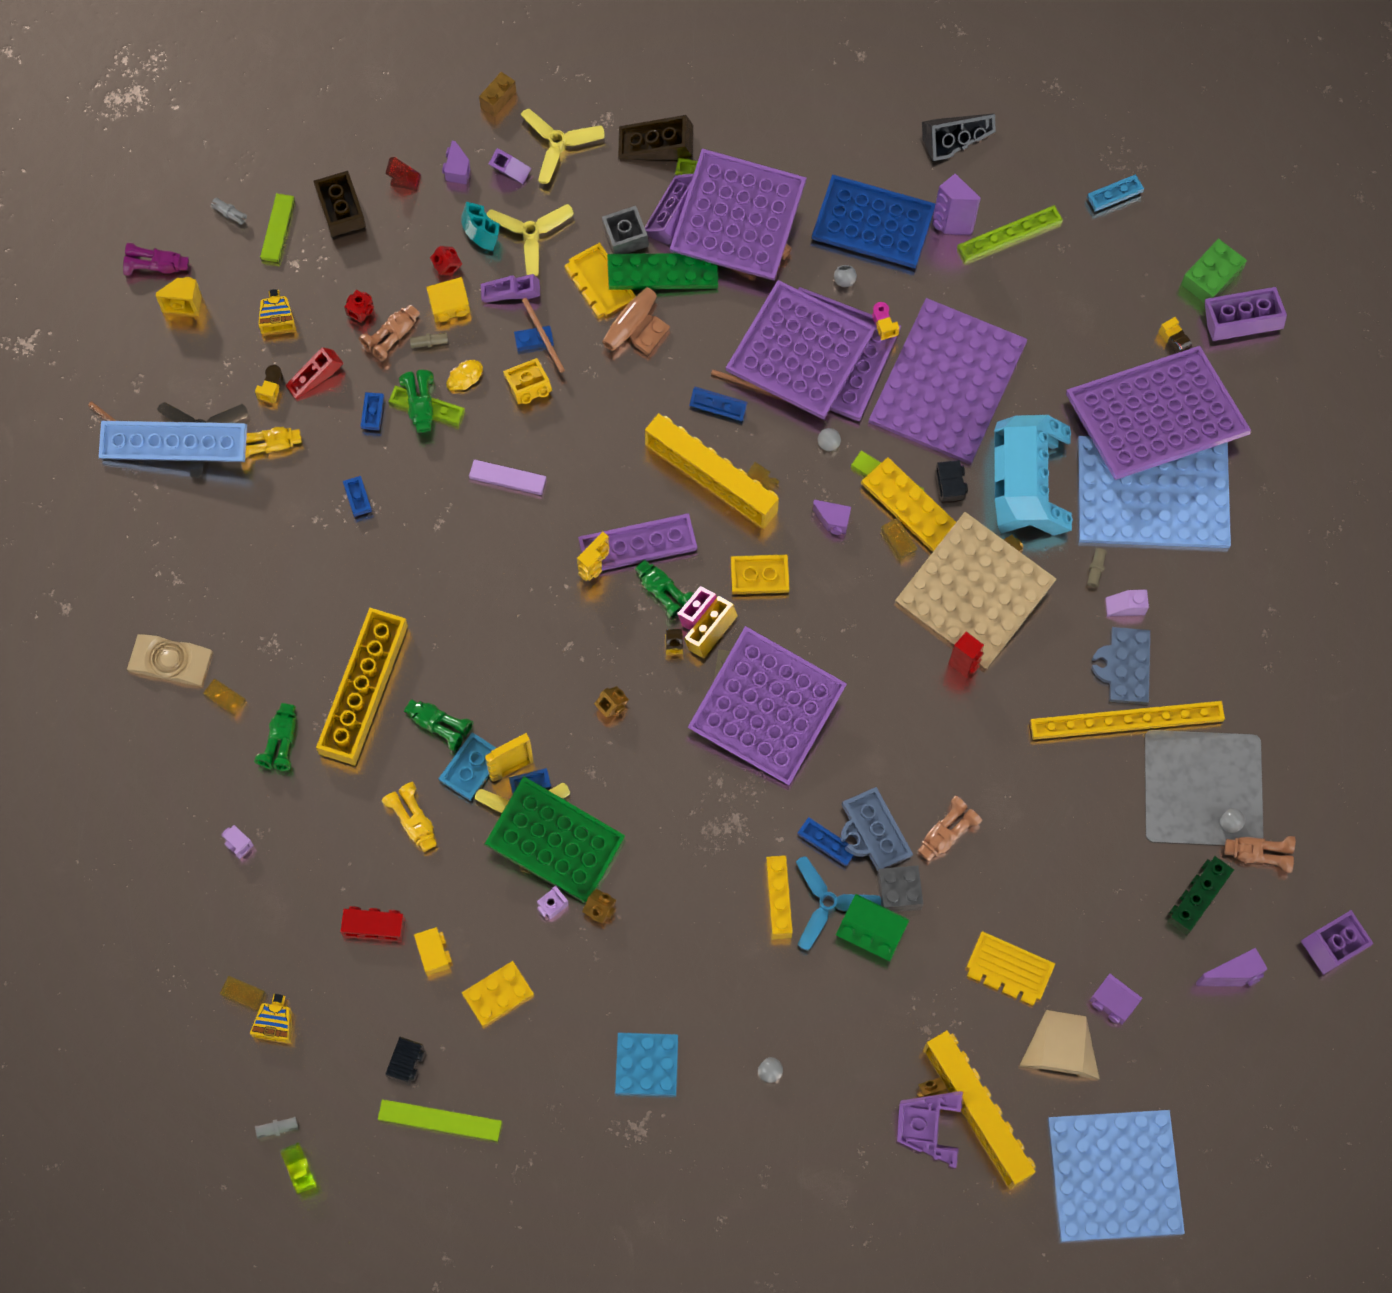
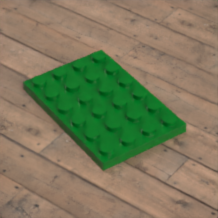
(554, 840)

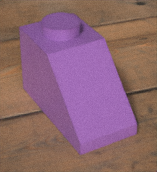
(832, 516)

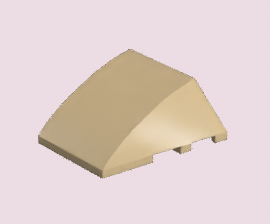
(1062, 1045)

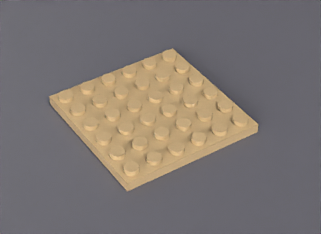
(975, 587)

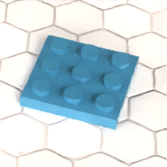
(646, 1064)

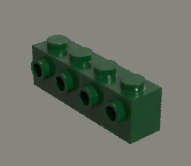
(1200, 895)

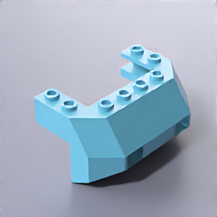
(1023, 473)

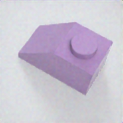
(1127, 603)

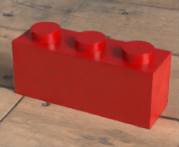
(966, 655)
(372, 924)

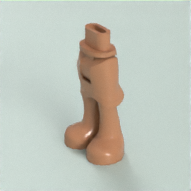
(396, 326)
(940, 838)
(1251, 850)

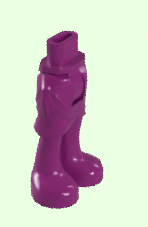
(161, 260)

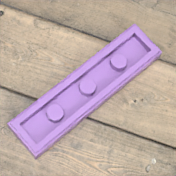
(507, 477)

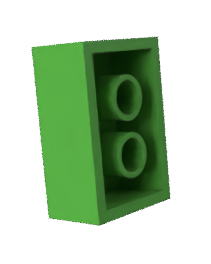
(1213, 271)

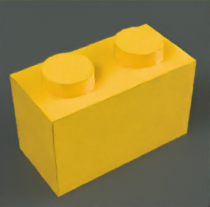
(432, 951)

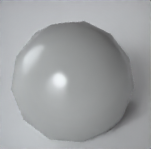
(845, 276)
(829, 439)
(1232, 820)
(770, 1070)

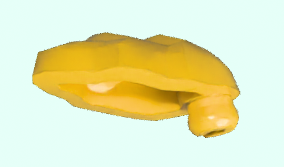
(464, 375)

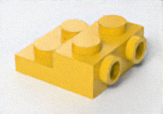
(528, 381)
(590, 560)

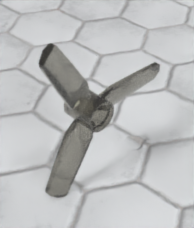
(229, 416)

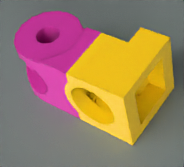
(883, 322)

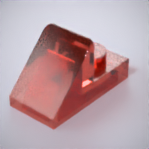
(402, 174)

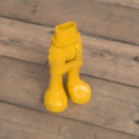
(275, 440)
(418, 826)

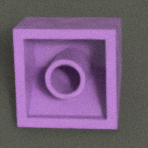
(1115, 999)

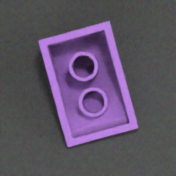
(1337, 942)
(1237, 972)

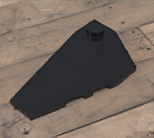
(950, 135)

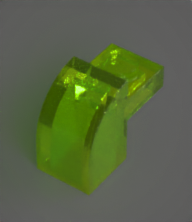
(298, 1168)

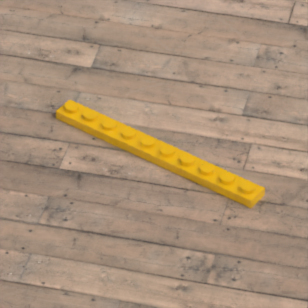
(1127, 720)

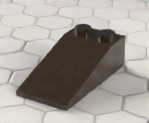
(657, 139)

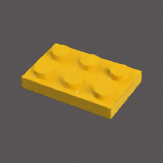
(759, 574)
(497, 993)

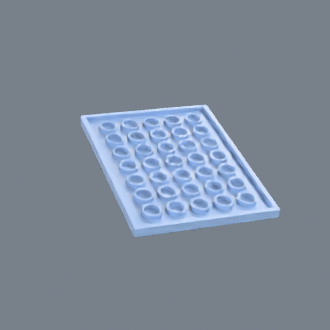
(1161, 506)

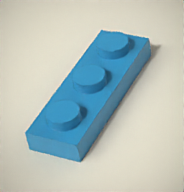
(1115, 193)

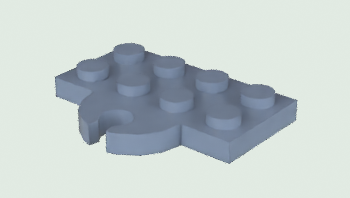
(1126, 665)
(874, 830)

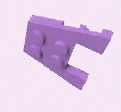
(920, 1124)

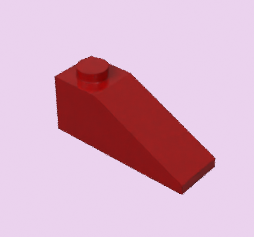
(314, 372)

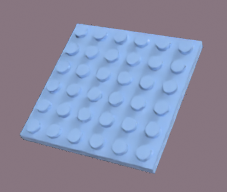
(1115, 1176)

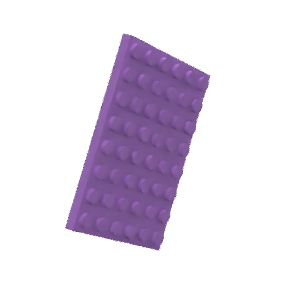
(948, 381)
(1157, 412)

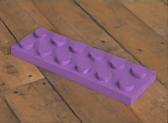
(646, 541)

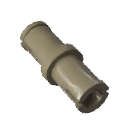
(429, 340)
(1096, 567)

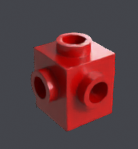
(445, 260)
(359, 306)

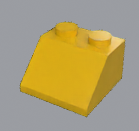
(180, 297)
(448, 299)

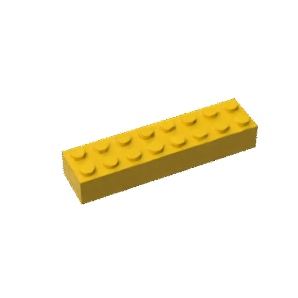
(711, 470)
(362, 686)
(979, 1110)

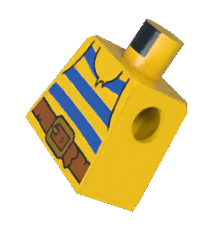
(275, 314)
(273, 1021)

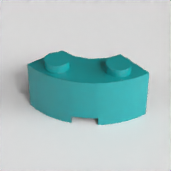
(479, 226)

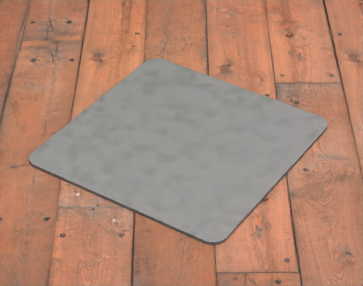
(1196, 780)

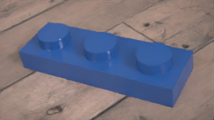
(718, 403)
(825, 841)

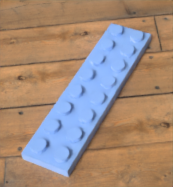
(173, 441)

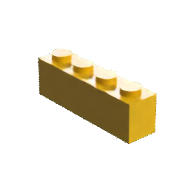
(778, 897)

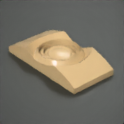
(169, 660)

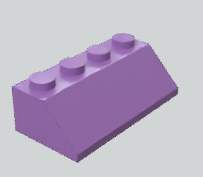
(955, 207)
(667, 213)
(1245, 313)

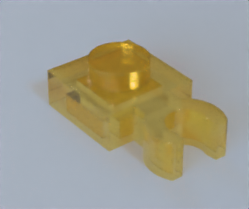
(761, 474)

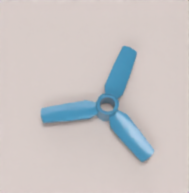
(820, 916)

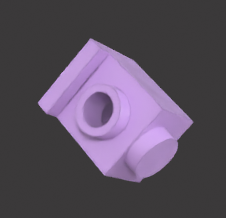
(236, 841)
(551, 911)

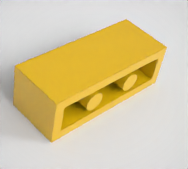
(710, 627)

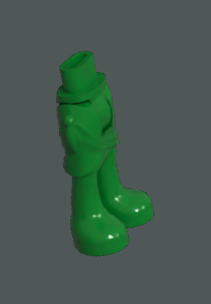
(420, 408)
(657, 582)
(430, 717)
(281, 729)

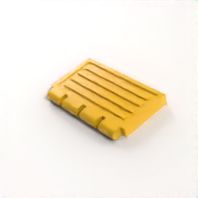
(593, 280)
(509, 758)
(1009, 966)

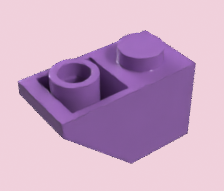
(457, 166)
(509, 166)

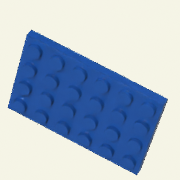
(873, 221)

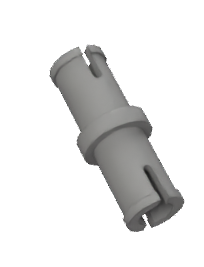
(228, 211)
(276, 1127)

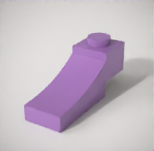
(511, 288)

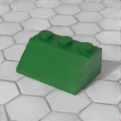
(872, 927)

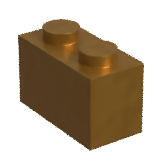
(497, 94)

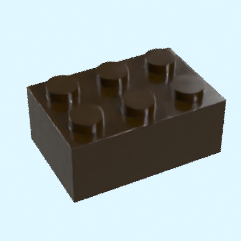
(339, 203)

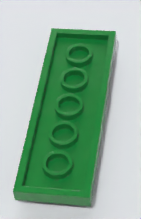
(660, 272)

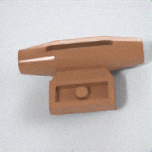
(635, 323)

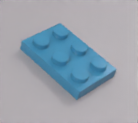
(468, 767)

